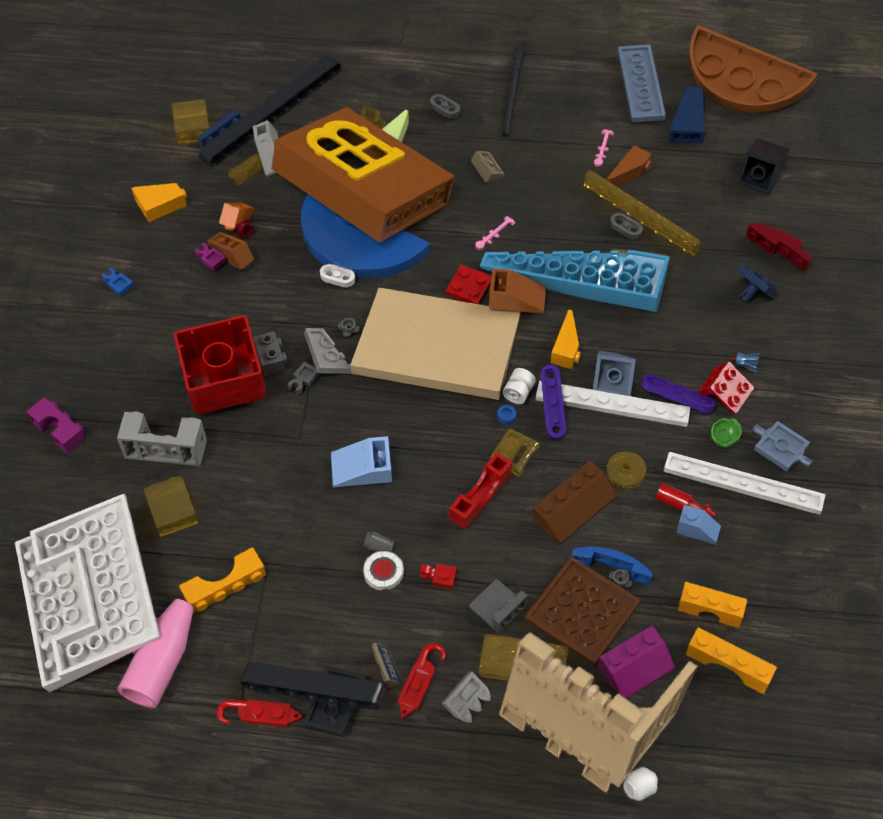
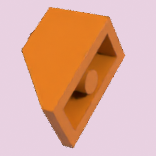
(235, 213)

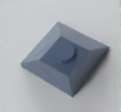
(614, 373)

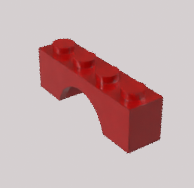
(470, 505)

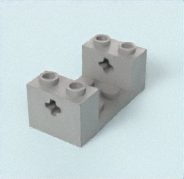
(140, 444)

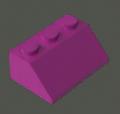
(636, 663)

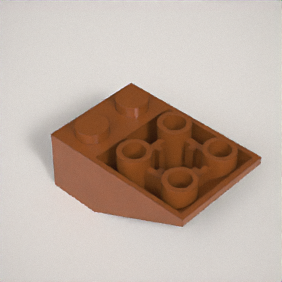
(515, 292)

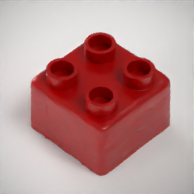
(220, 365)

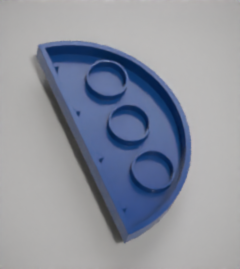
(343, 244)

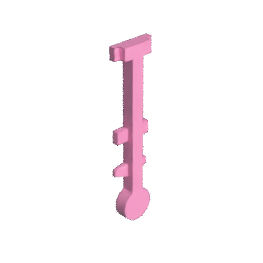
(598, 162)
(481, 244)

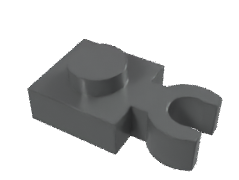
(303, 376)

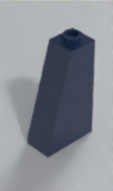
(689, 118)

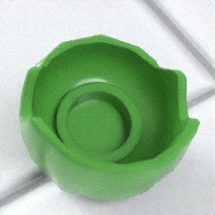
(726, 432)

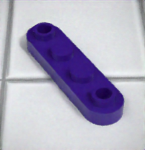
(678, 393)
(553, 402)

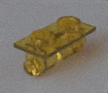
(246, 169)

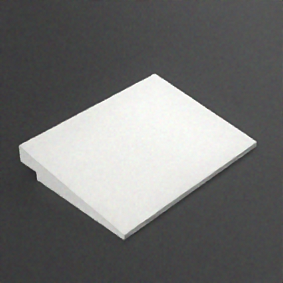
(85, 592)

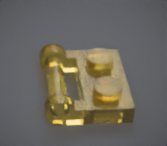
(510, 446)

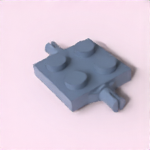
(782, 446)

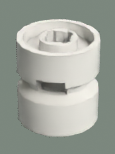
(519, 385)

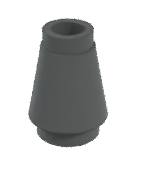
(377, 542)

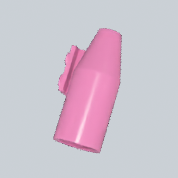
(157, 661)

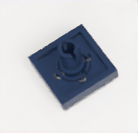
(757, 283)

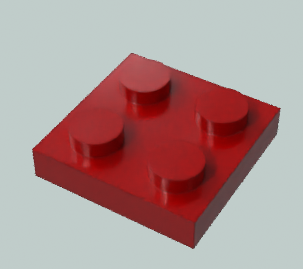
(469, 285)

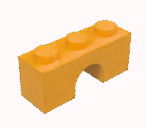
(726, 606)

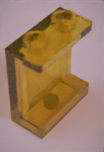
(190, 120)
(170, 506)

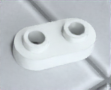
(339, 275)

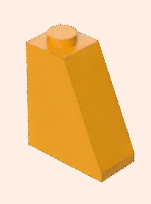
(159, 200)

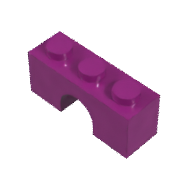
(47, 414)

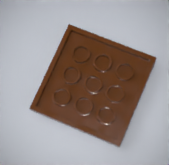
(582, 610)

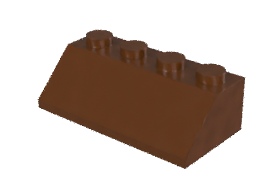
(574, 502)

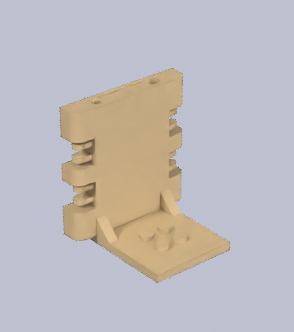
(580, 718)

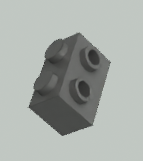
(269, 353)

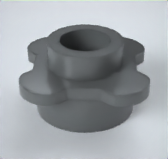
(348, 322)
(624, 575)

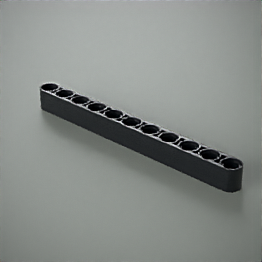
(270, 109)

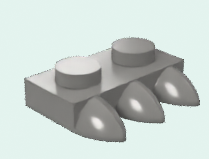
(465, 697)

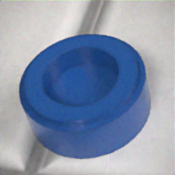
(506, 414)

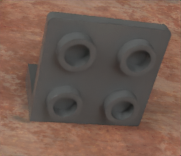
(498, 605)

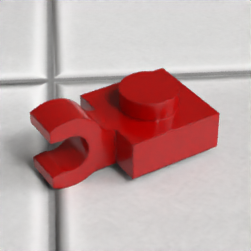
(442, 575)

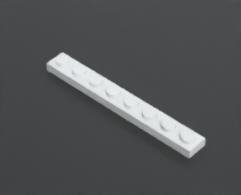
(622, 405)
(744, 483)

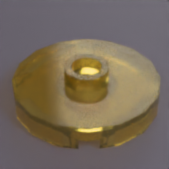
(626, 477)

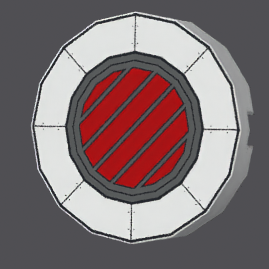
(383, 570)

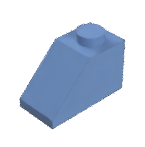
(698, 525)

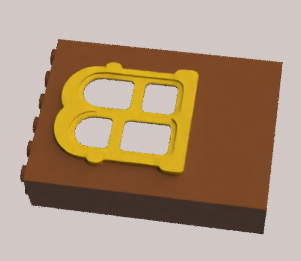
(378, 198)

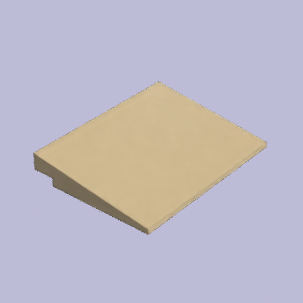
(449, 349)

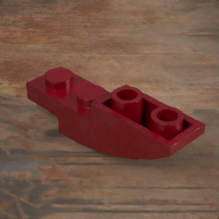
(775, 240)

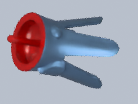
(746, 360)

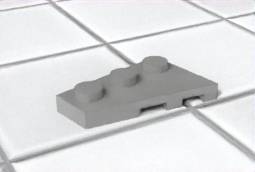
(324, 353)

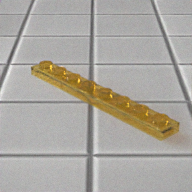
(642, 213)

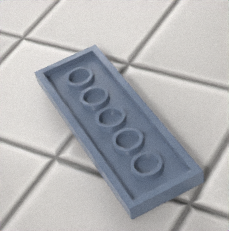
(641, 83)

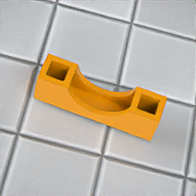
(203, 593)
(751, 669)

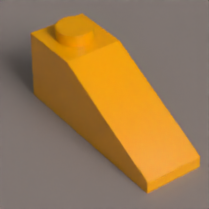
(566, 347)

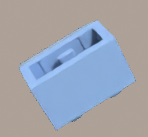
(362, 463)

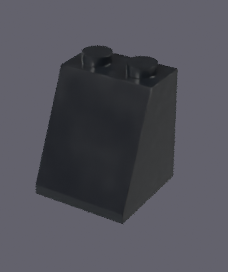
(762, 165)

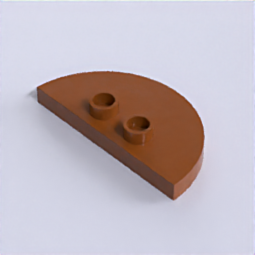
(745, 76)

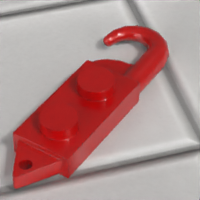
(418, 681)
(260, 712)

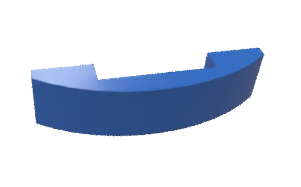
(615, 559)

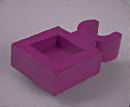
(211, 258)

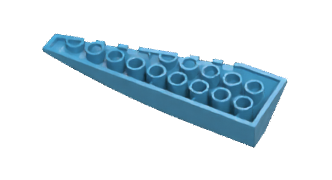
(615, 278)

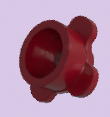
(244, 229)

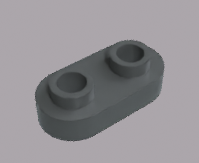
(445, 106)
(627, 227)

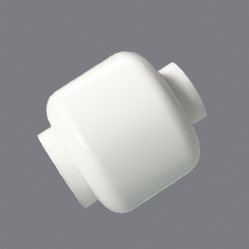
(640, 784)

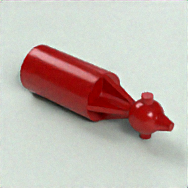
(679, 498)

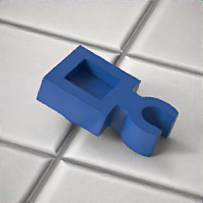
(118, 283)

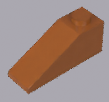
(631, 166)
(234, 249)

